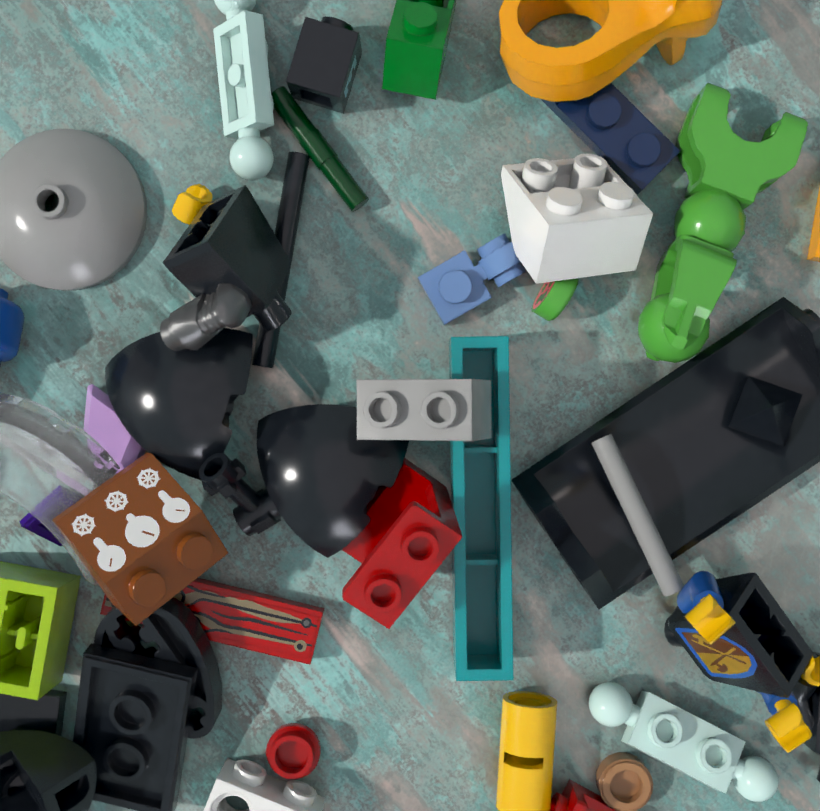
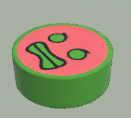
(554, 298)

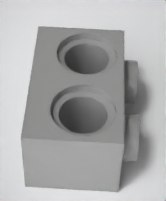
(424, 409)

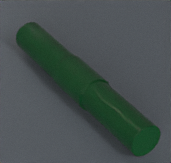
(318, 149)

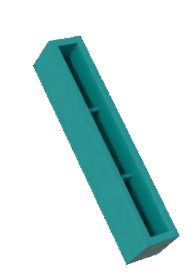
(484, 516)

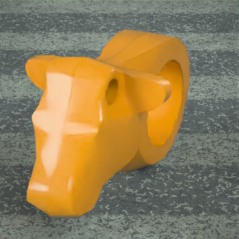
(585, 68)

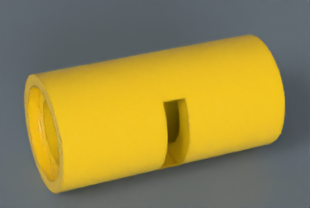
(526, 752)

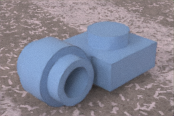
(459, 286)

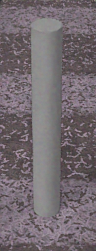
(638, 515)

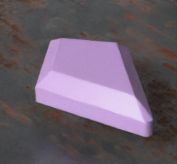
(107, 429)

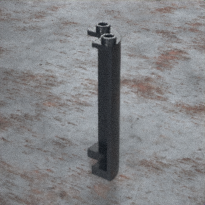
(681, 453)

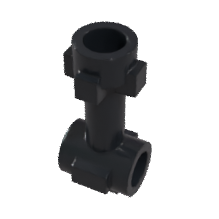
(254, 509)

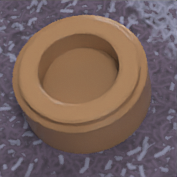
(624, 782)

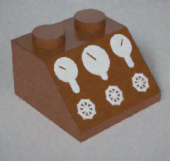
(141, 537)

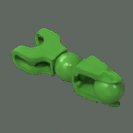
(711, 222)

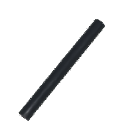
(286, 233)

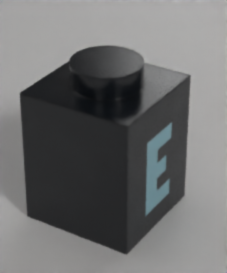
(325, 63)

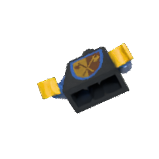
(744, 641)

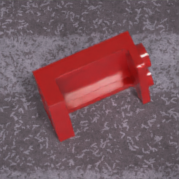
(401, 545)

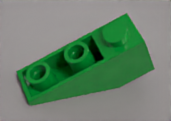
(417, 46)

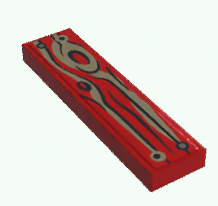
(251, 619)

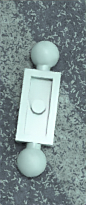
(244, 86)
(683, 741)

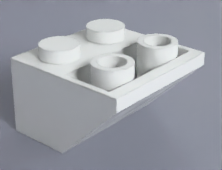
(573, 218)

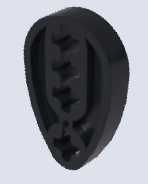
(179, 641)

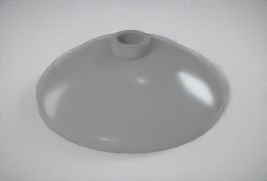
(97, 214)

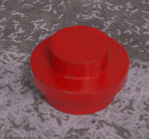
(293, 751)

